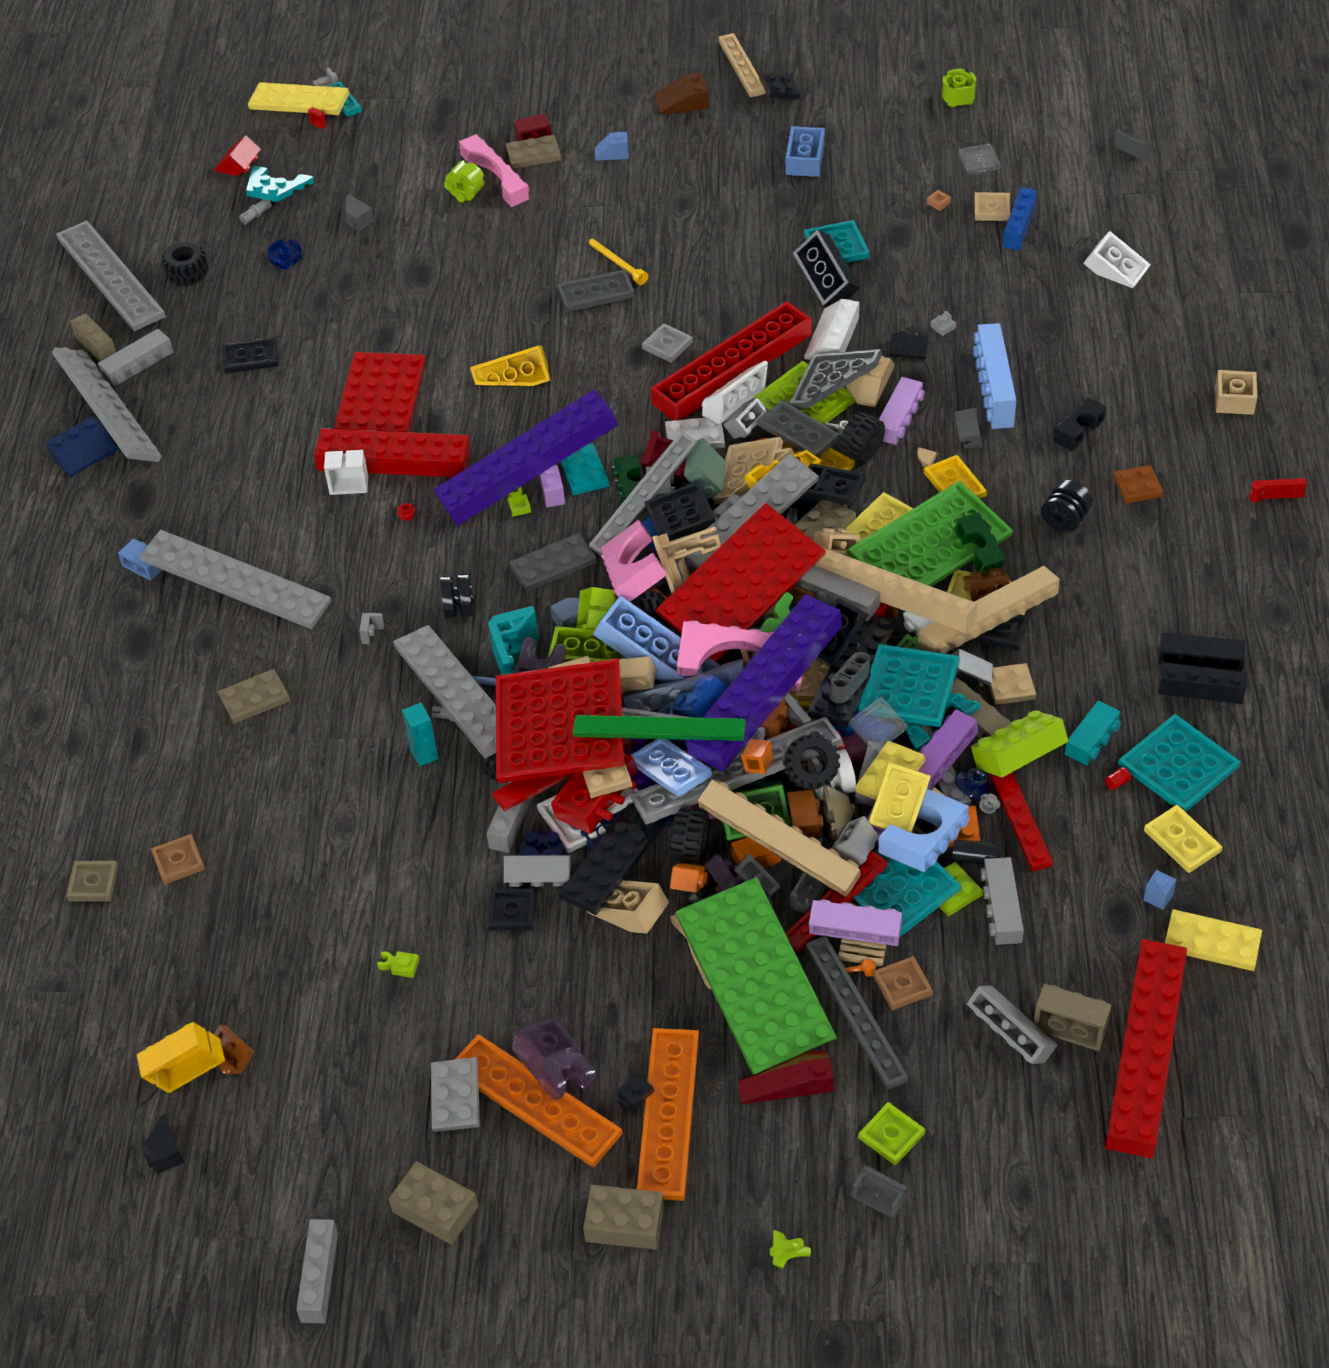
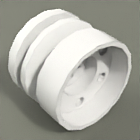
(843, 781)

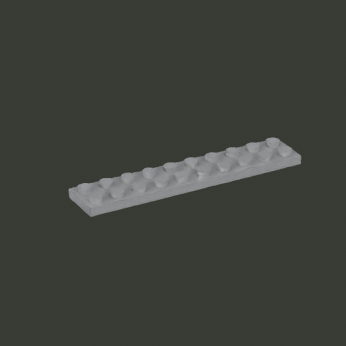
(111, 276)
(106, 405)
(236, 579)
(451, 686)
(659, 802)

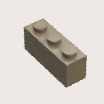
(92, 337)

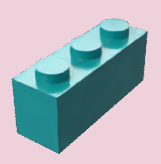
(1093, 733)
(420, 734)

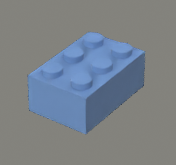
(805, 151)

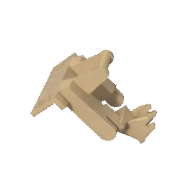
(677, 550)

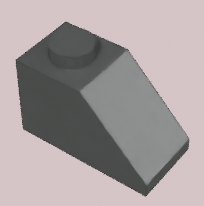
(358, 214)

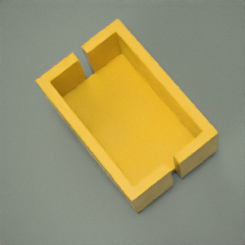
(180, 1057)

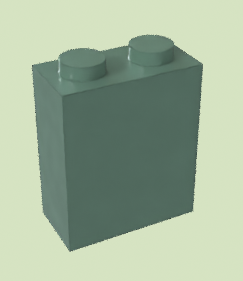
(707, 467)

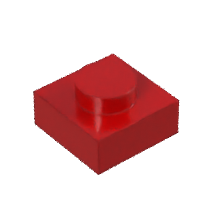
(317, 117)

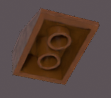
(683, 95)

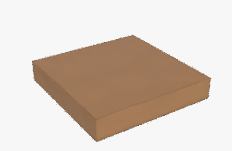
(177, 859)
(902, 983)

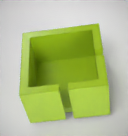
(593, 606)

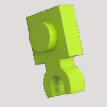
(518, 503)
(402, 964)

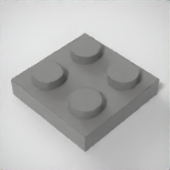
(667, 342)

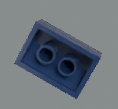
(81, 446)

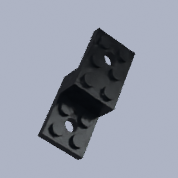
(828, 487)

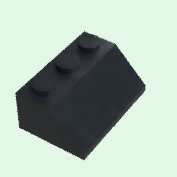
(852, 620)

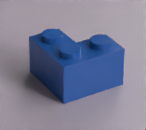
(702, 699)

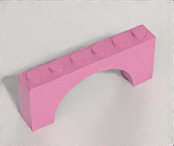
(627, 577)
(704, 640)

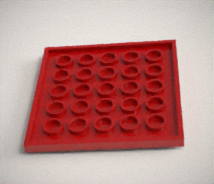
(539, 715)

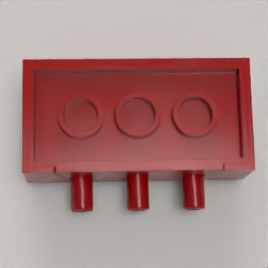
(581, 811)

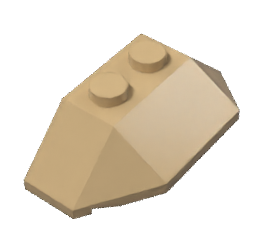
(870, 386)

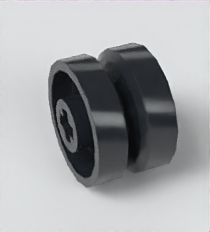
(453, 596)

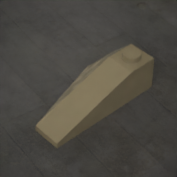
(836, 812)

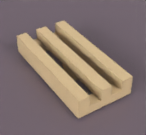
(862, 949)

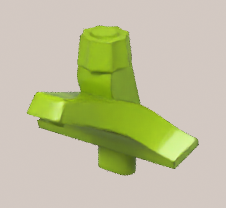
(787, 1249)

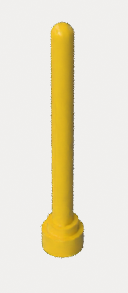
(638, 275)

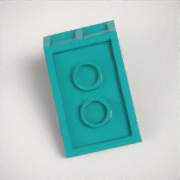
(508, 634)

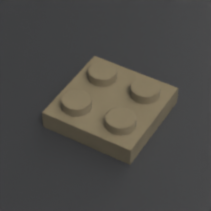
(92, 881)

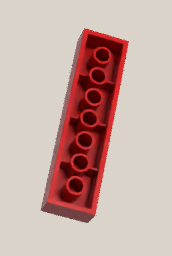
(399, 451)

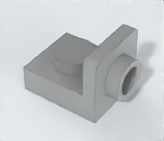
(328, 80)
(369, 623)

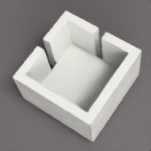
(346, 472)

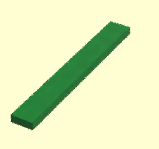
(659, 727)

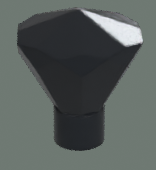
(692, 897)

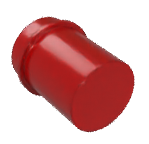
(1118, 778)

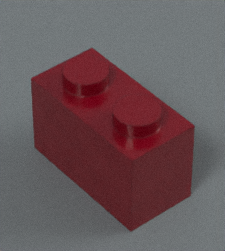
(532, 127)

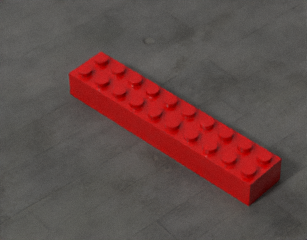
(758, 342)
(1146, 1049)

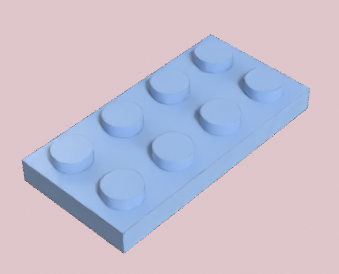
(671, 766)

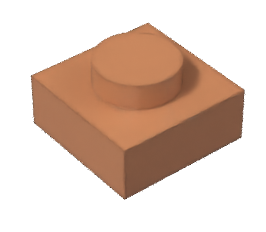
(938, 200)

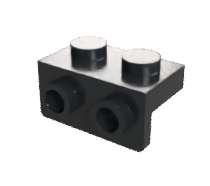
(909, 345)

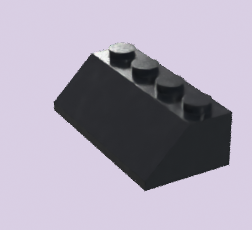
(826, 268)

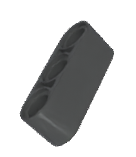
(849, 677)

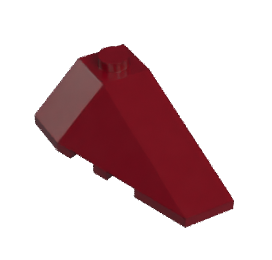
(798, 1076)

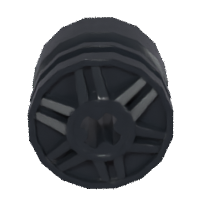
(1066, 506)

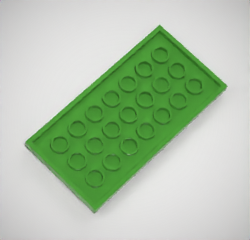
(924, 539)
(755, 976)

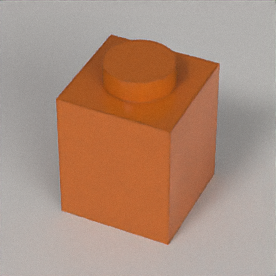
(757, 756)

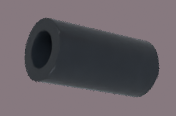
(974, 851)

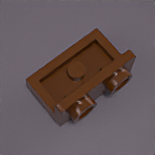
(985, 583)

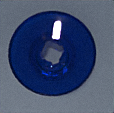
(972, 783)

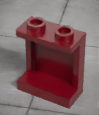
(654, 449)

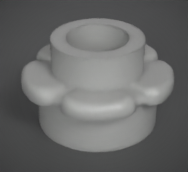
(989, 803)

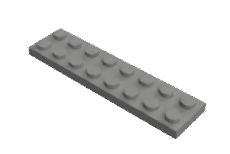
(777, 488)

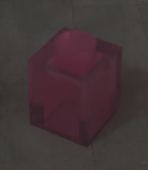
(855, 748)

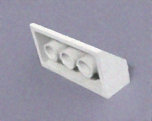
(834, 328)
(731, 396)

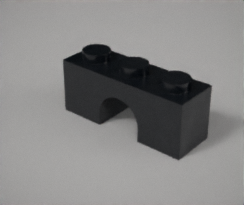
(1071, 430)

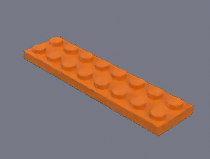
(668, 1113)
(561, 1120)

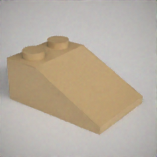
(634, 906)

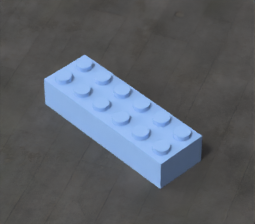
(994, 376)
(639, 635)

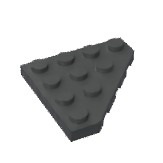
(832, 372)

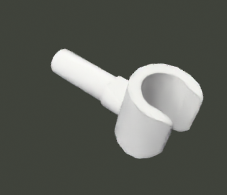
(840, 427)

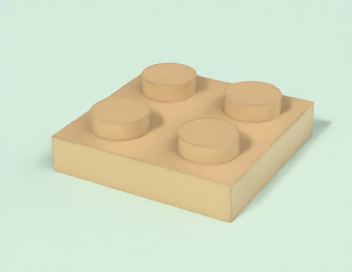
(992, 206)
(1012, 684)

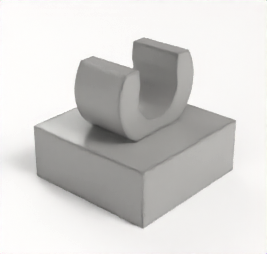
(943, 324)

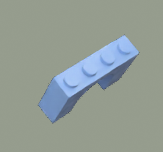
(922, 850)

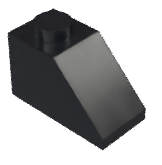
(162, 1147)

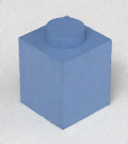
(1159, 889)

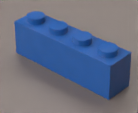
(1020, 218)

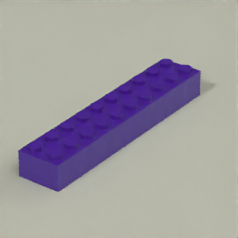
(526, 457)
(769, 676)

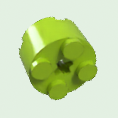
(959, 87)
(464, 181)

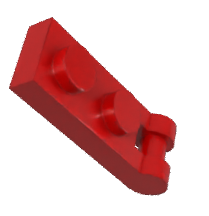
(1277, 489)

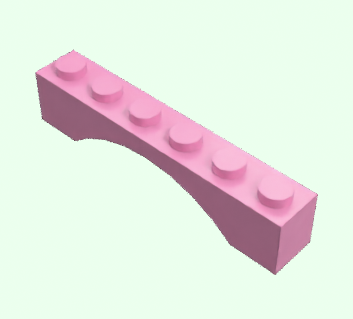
(478, 152)

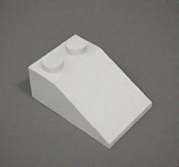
(1116, 261)

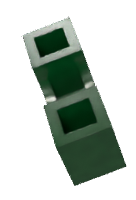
(626, 471)
(975, 530)

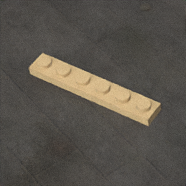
(741, 65)

